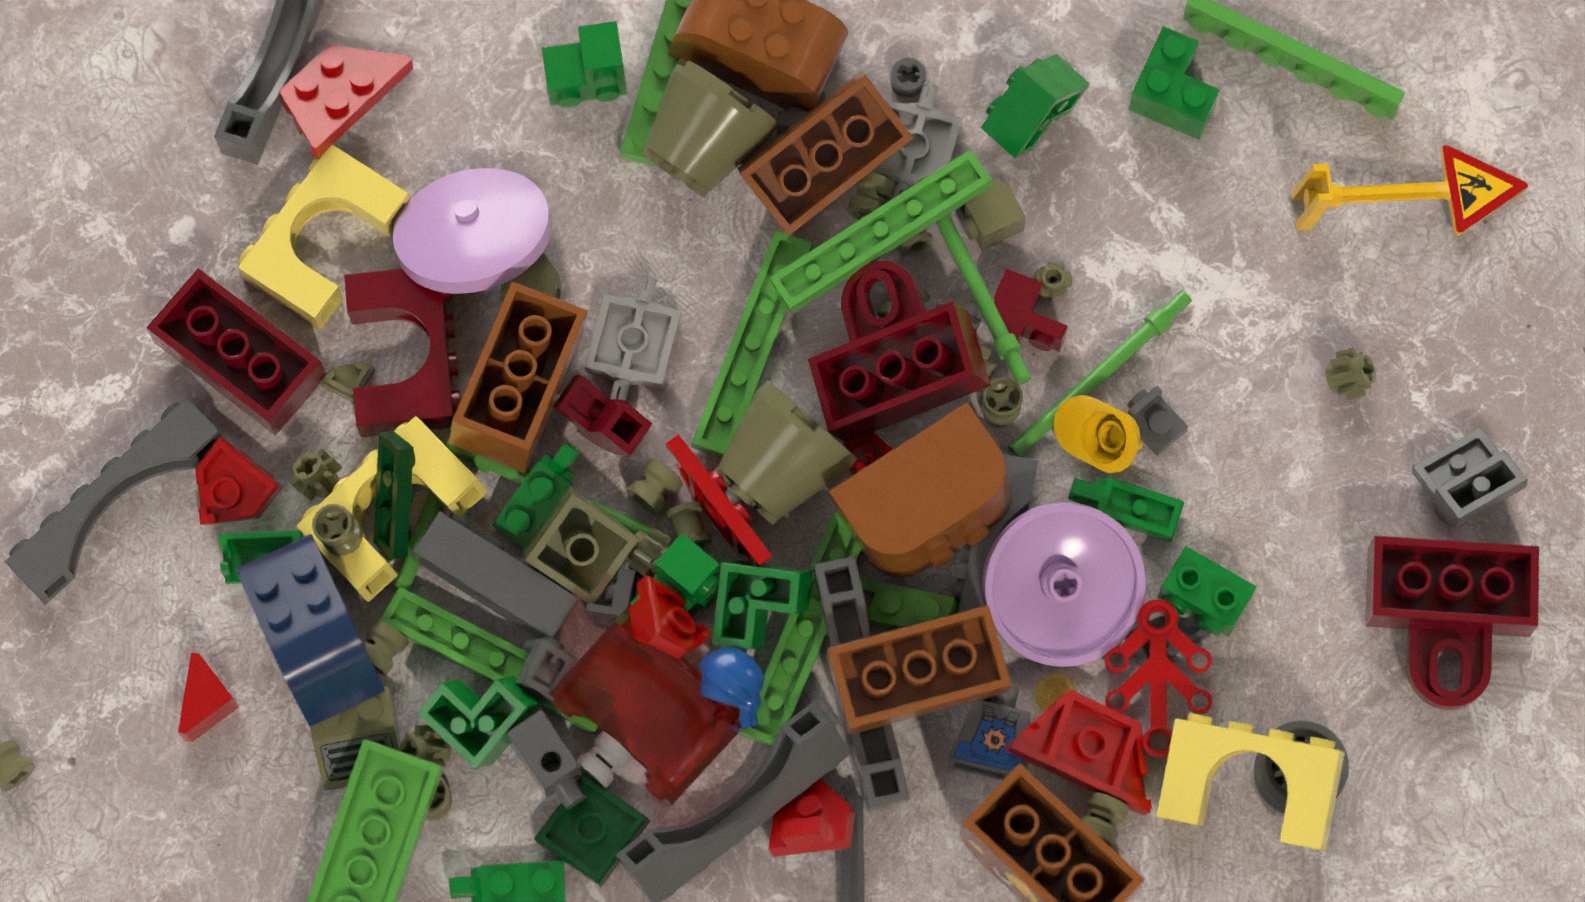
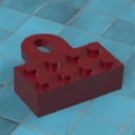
(896, 361)
(1453, 601)

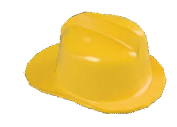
(1097, 433)

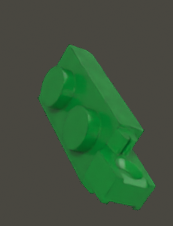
(537, 495)
(1130, 505)
(512, 883)

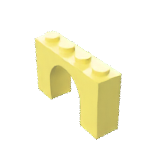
(333, 184)
(434, 469)
(1309, 770)

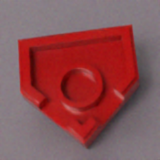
(232, 485)
(662, 622)
(812, 823)

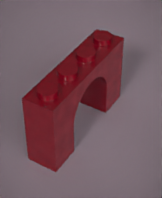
(428, 393)

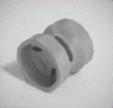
(607, 751)

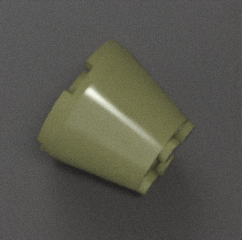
(704, 129)
(780, 455)

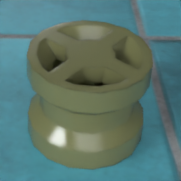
(13, 766)

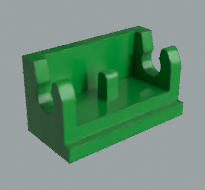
(246, 547)

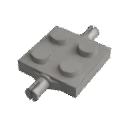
(932, 145)
(633, 340)

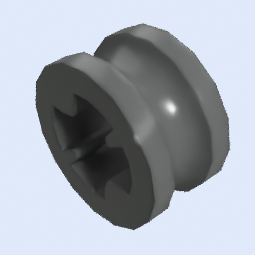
(908, 66)

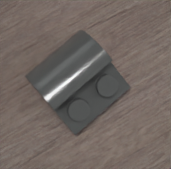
(1468, 478)

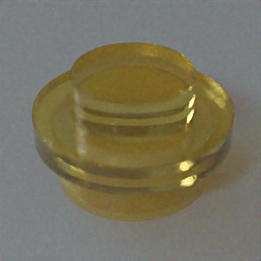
(1051, 687)

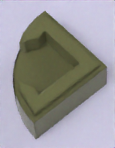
(345, 378)

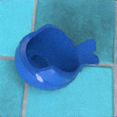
(733, 679)

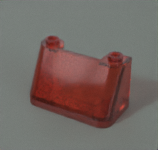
(648, 707)

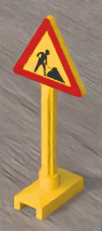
(1469, 186)

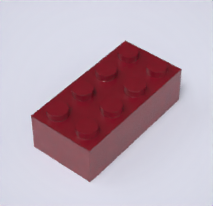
(236, 351)

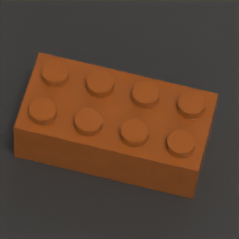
(825, 153)
(918, 670)

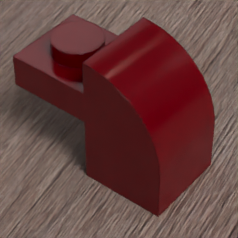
(1016, 304)
(602, 420)

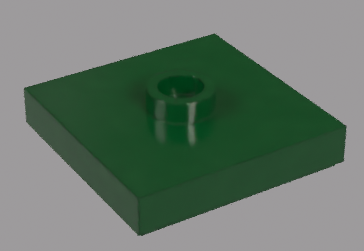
(592, 831)

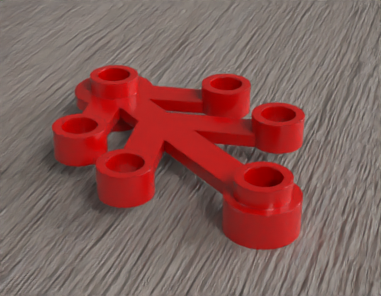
(1158, 670)

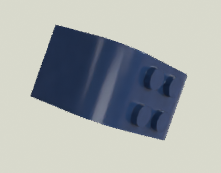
(310, 630)

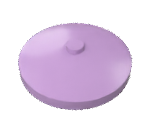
(472, 230)
(1063, 584)

